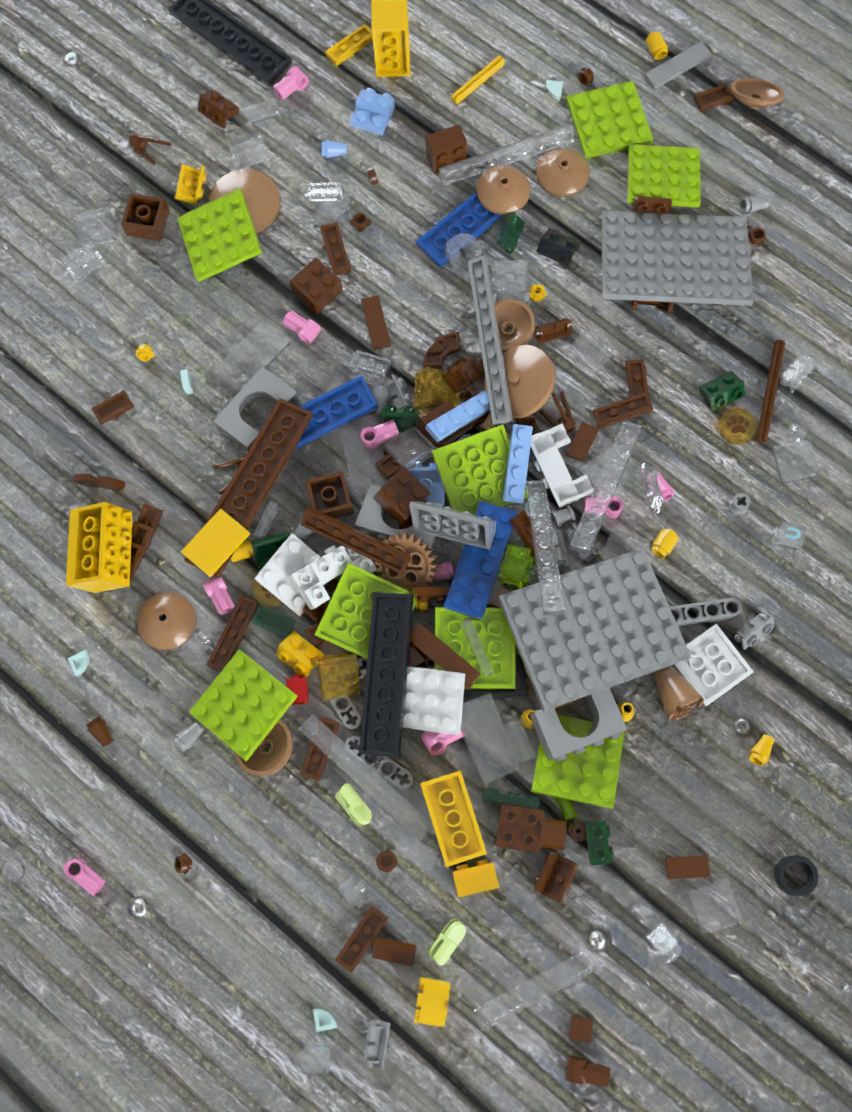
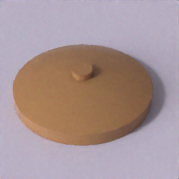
(259, 192)
(529, 379)

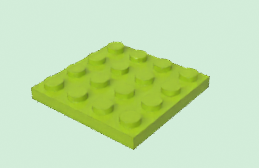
(609, 119)
(664, 174)
(219, 235)
(474, 469)
(350, 609)
(494, 637)
(243, 704)
(582, 777)

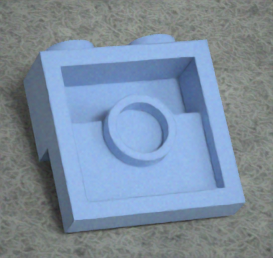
(372, 111)
(431, 480)

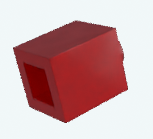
(299, 685)

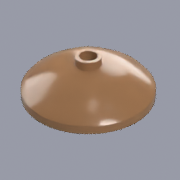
(757, 92)
(560, 179)
(501, 197)
(516, 317)
(172, 631)
(268, 762)

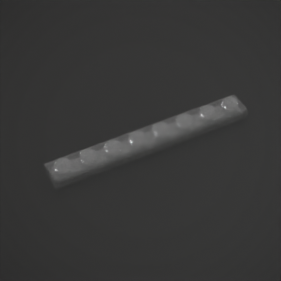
(506, 154)
(605, 487)
(544, 548)
(365, 777)

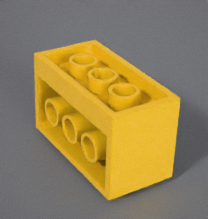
(391, 37)
(99, 547)
(453, 818)

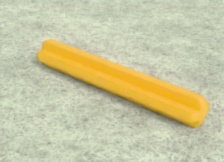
(477, 80)

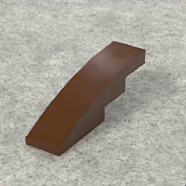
(142, 535)

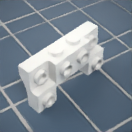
(550, 462)
(322, 569)

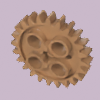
(411, 546)

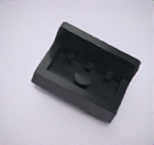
(558, 247)

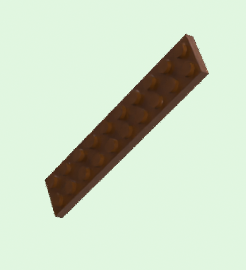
(262, 466)

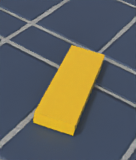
(349, 45)

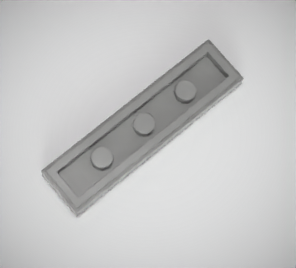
(677, 65)

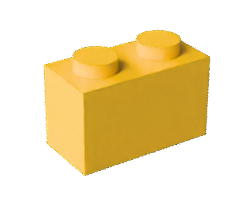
(476, 878)

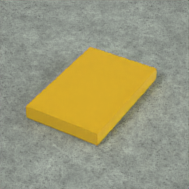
(215, 542)

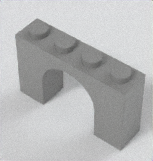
(261, 385)
(371, 520)
(557, 742)

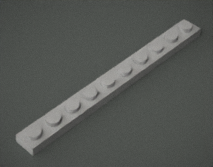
(490, 342)

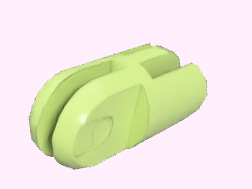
(354, 805)
(447, 941)

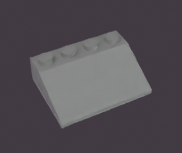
(452, 524)

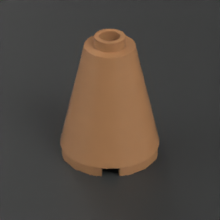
(676, 693)

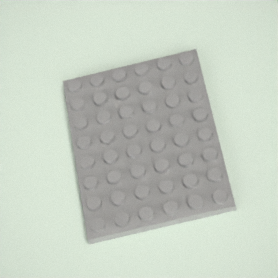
(675, 258)
(609, 634)

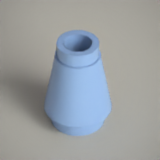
(333, 149)

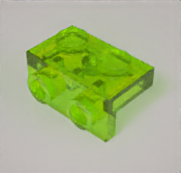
(516, 565)

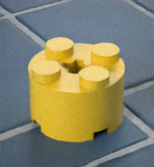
(432, 1002)

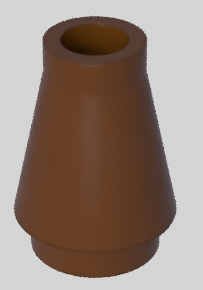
(100, 731)

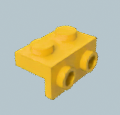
(190, 184)
(297, 653)

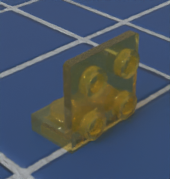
(432, 389)
(337, 675)

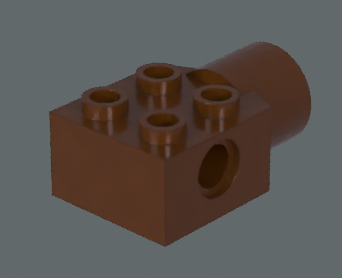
(528, 830)

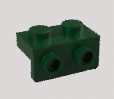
(723, 390)
(403, 418)
(266, 547)
(598, 844)

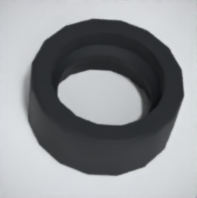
(812, 873)

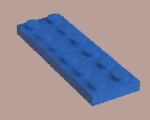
(467, 218)
(337, 409)
(480, 566)

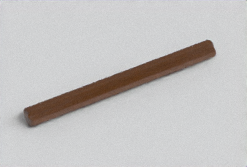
(770, 391)

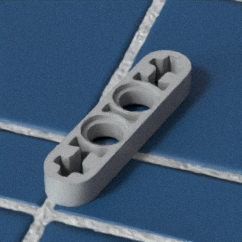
(377, 766)

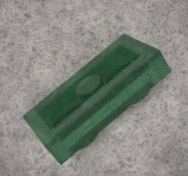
(510, 233)
(273, 621)

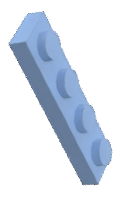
(459, 416)
(517, 463)

